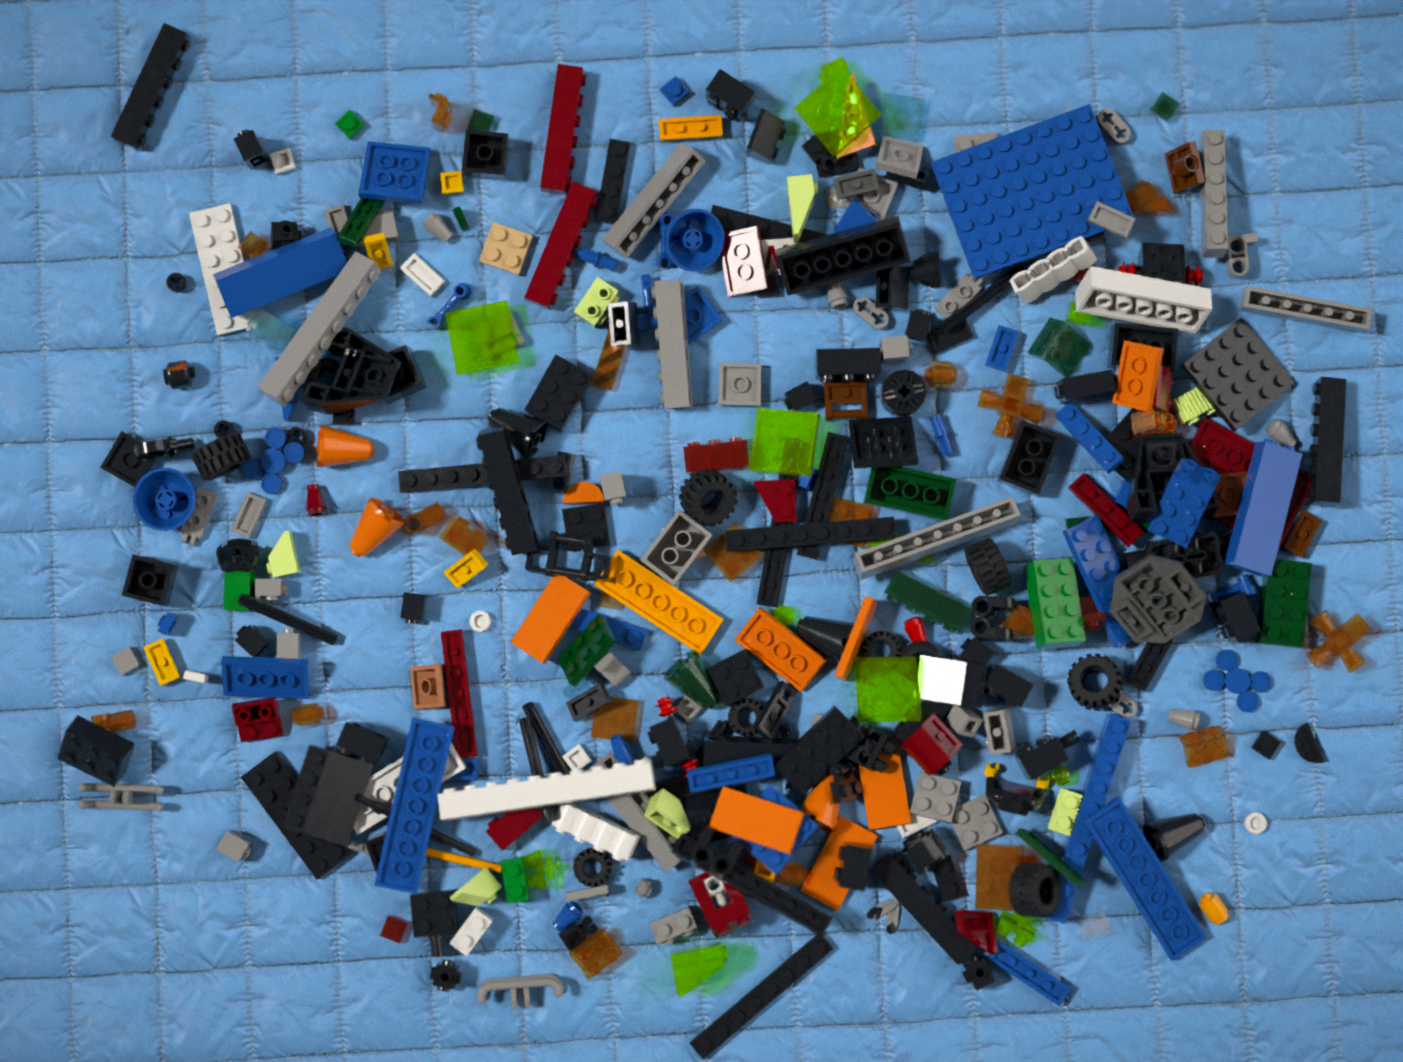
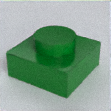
(349, 124)

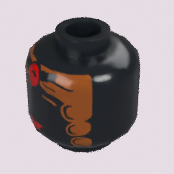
(179, 374)

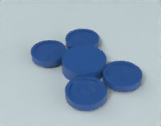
(273, 460)
(1236, 681)

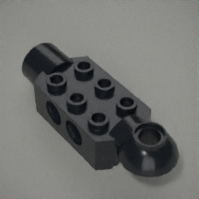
(1201, 558)

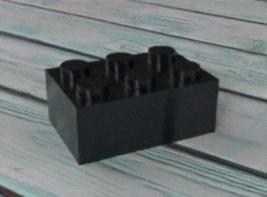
(1148, 335)
(847, 364)
(559, 393)
(1029, 458)
(95, 751)

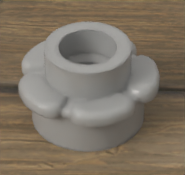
(643, 888)

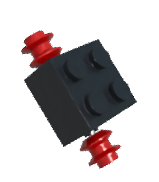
(1163, 263)
(669, 739)

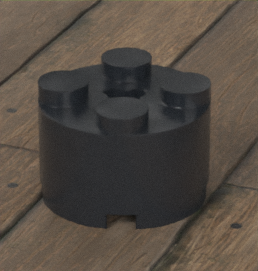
(922, 850)

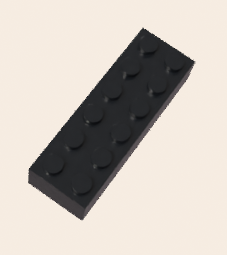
(843, 255)

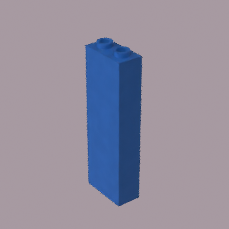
(281, 272)
(1263, 508)

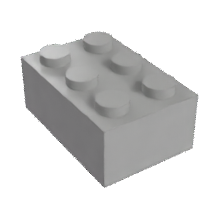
(676, 547)

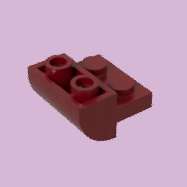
(258, 719)
(931, 745)

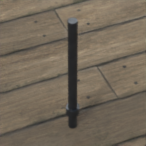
(379, 808)

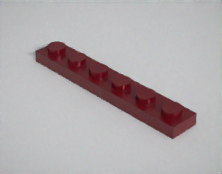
(459, 693)

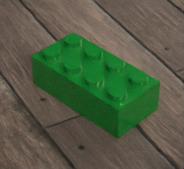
(1054, 603)

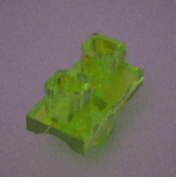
(539, 879)
(1019, 924)

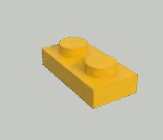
(378, 250)
(465, 568)
(162, 662)

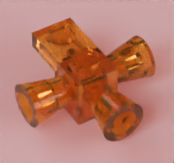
(1010, 405)
(1338, 640)

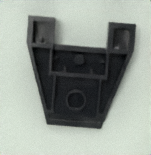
(361, 379)
(1152, 471)

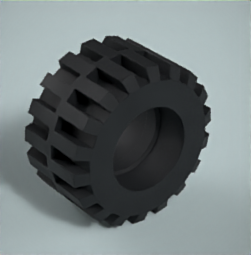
(221, 456)
(697, 487)
(988, 566)
(1090, 665)
(1034, 890)

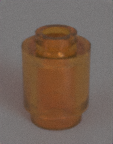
(307, 714)

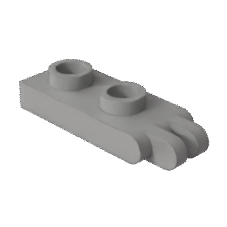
(959, 295)
(198, 522)

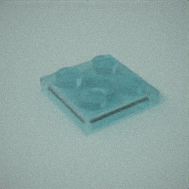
(901, 117)

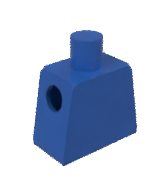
(856, 215)

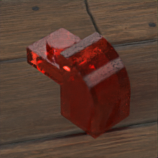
(1090, 614)

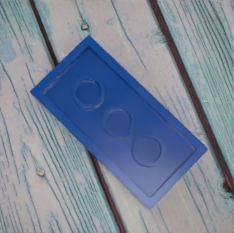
(265, 677)

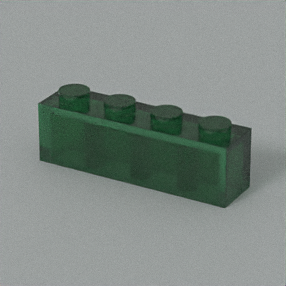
(926, 601)

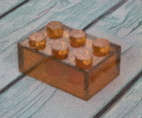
(994, 872)

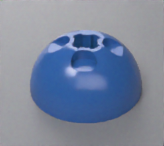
(703, 241)
(152, 499)

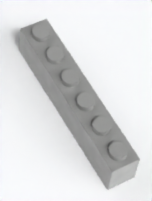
(1213, 194)
(653, 200)
(1305, 309)
(673, 343)
(632, 810)

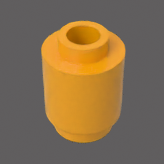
(1213, 908)

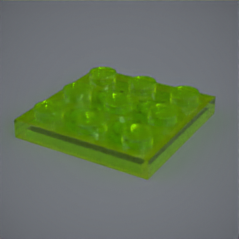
(838, 111)
(482, 337)
(784, 442)
(887, 688)

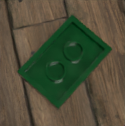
(586, 650)

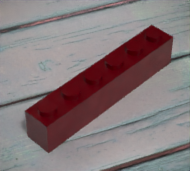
(562, 127)
(560, 245)

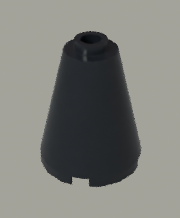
(522, 430)
(825, 635)
(1172, 833)

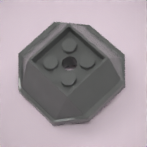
(1152, 618)

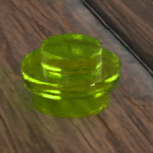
(784, 615)
(1061, 775)

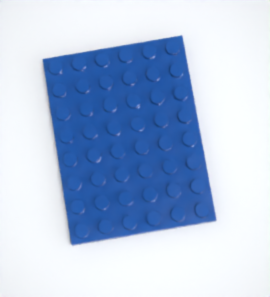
(1029, 190)

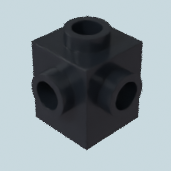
(284, 233)
(451, 969)
(984, 977)

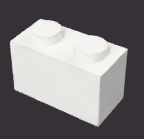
(471, 931)

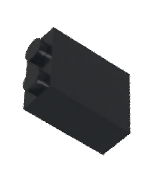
(1084, 386)

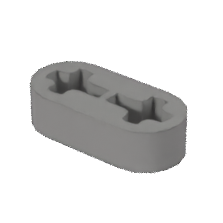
(1117, 123)
(866, 317)
(1119, 710)

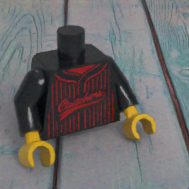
(1012, 796)

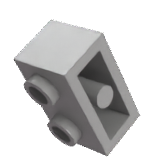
(999, 730)
(672, 925)

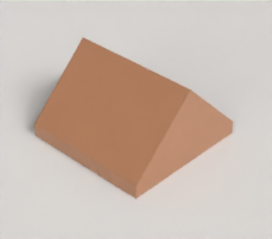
(428, 686)

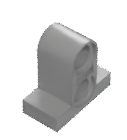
(1239, 257)
(612, 669)

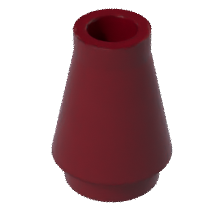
(315, 503)

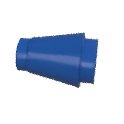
(622, 750)
(568, 915)

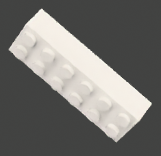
(1143, 300)

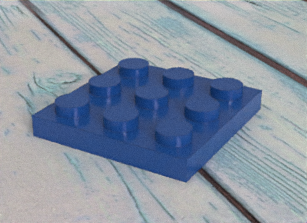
(394, 172)
(772, 858)

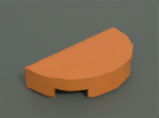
(583, 494)

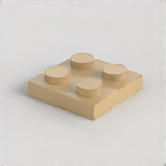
(505, 248)

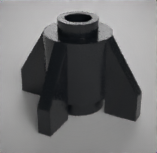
(927, 270)

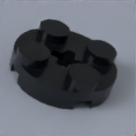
(230, 561)

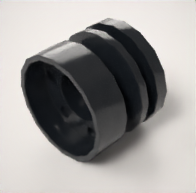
(894, 402)

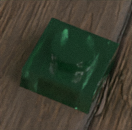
(1164, 107)
(480, 121)

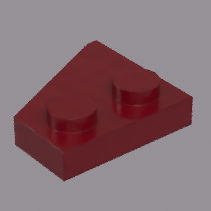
(779, 499)
(978, 929)

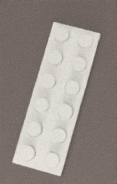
(218, 250)
(383, 787)

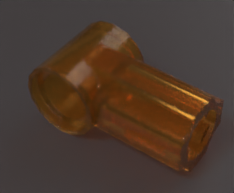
(426, 517)
(117, 721)

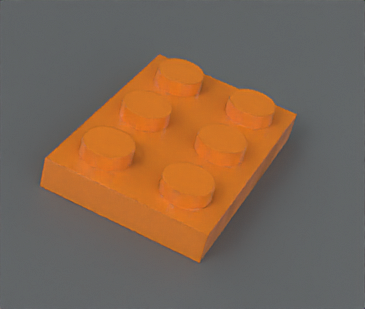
(1137, 376)

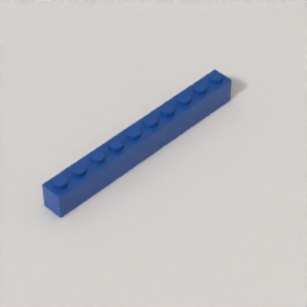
(1094, 796)

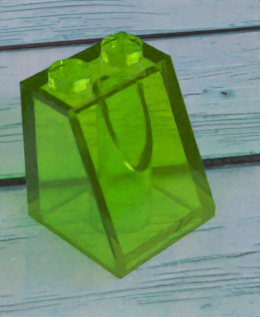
(696, 964)

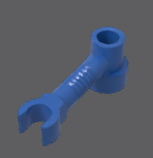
(660, 223)
(440, 316)
(647, 320)
(1244, 585)

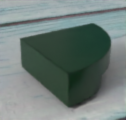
(460, 218)

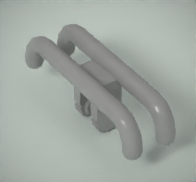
(121, 797)
(520, 982)

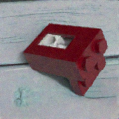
(728, 915)

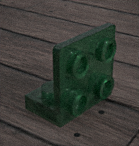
(1059, 346)

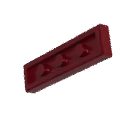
(1107, 510)

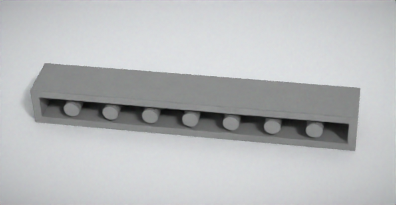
(320, 329)
(936, 538)

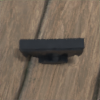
(1306, 745)

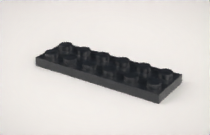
(273, 788)

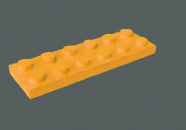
(660, 602)

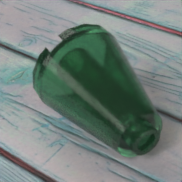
(693, 680)

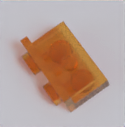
(442, 115)
(462, 537)
(1204, 746)
(596, 953)

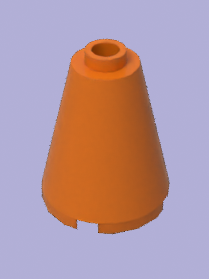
(340, 447)
(374, 527)
(820, 805)

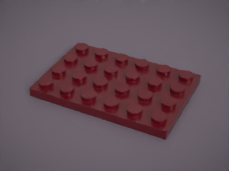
(1231, 453)

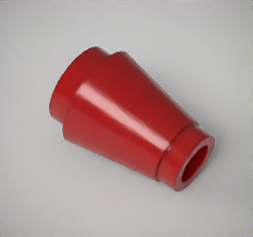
(915, 629)

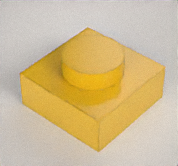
(452, 182)

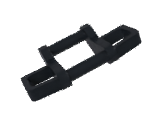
(553, 550)

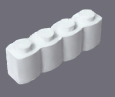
(1049, 272)
(596, 830)

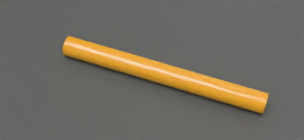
(463, 860)

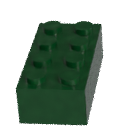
(910, 492)
(1284, 604)

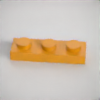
(690, 128)

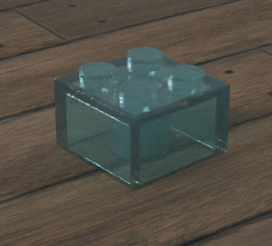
(270, 330)

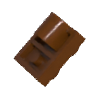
(1184, 167)

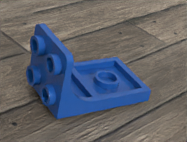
(1184, 502)

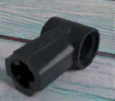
(570, 458)

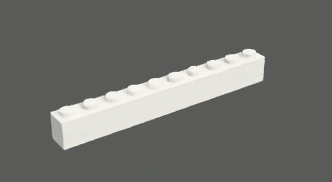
(546, 791)

